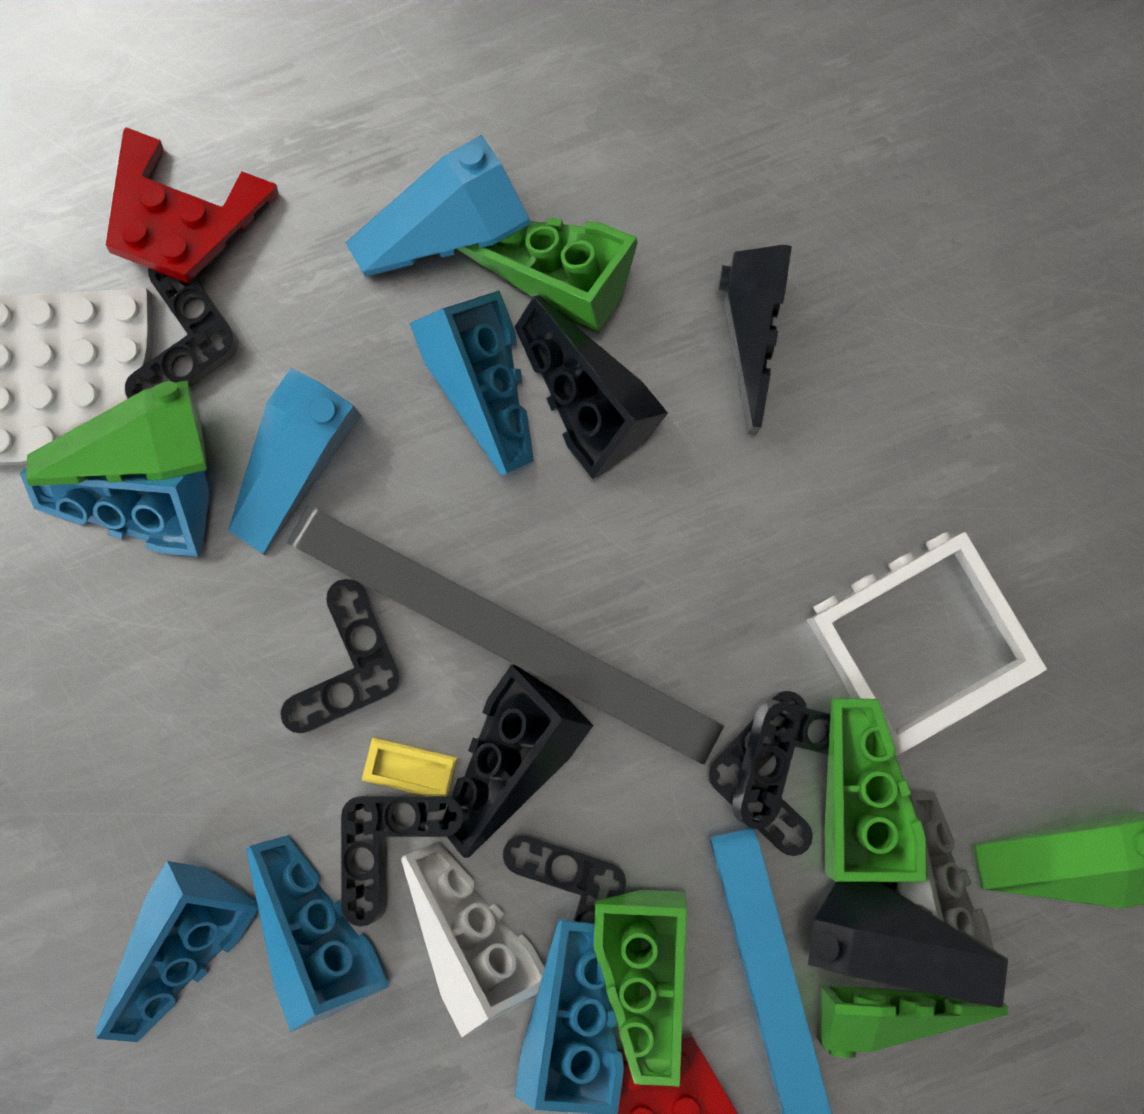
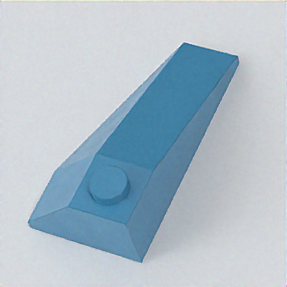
(448, 207)
(310, 946)
(571, 1040)

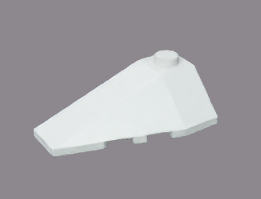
(472, 951)

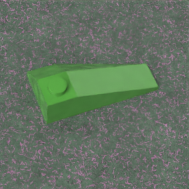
(568, 265)
(146, 434)
(868, 803)
(1074, 863)
(643, 963)
(878, 1018)

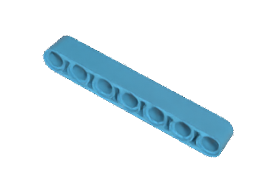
(769, 973)

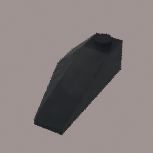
(598, 398)

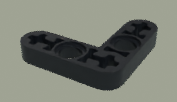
(199, 334)
(363, 662)
(791, 734)
(734, 753)
(382, 826)
(581, 883)

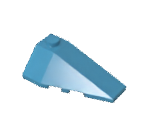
(474, 365)
(293, 446)
(160, 512)
(177, 933)

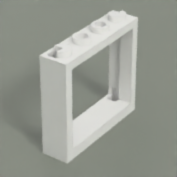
(1025, 667)

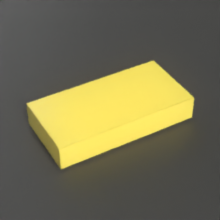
(409, 768)

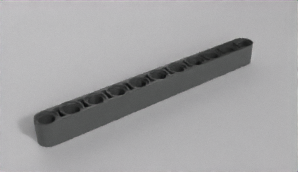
(506, 634)

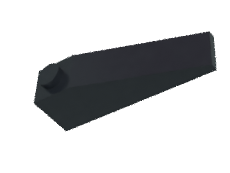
(753, 296)
(520, 747)
(889, 940)

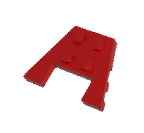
(167, 226)
(698, 1090)

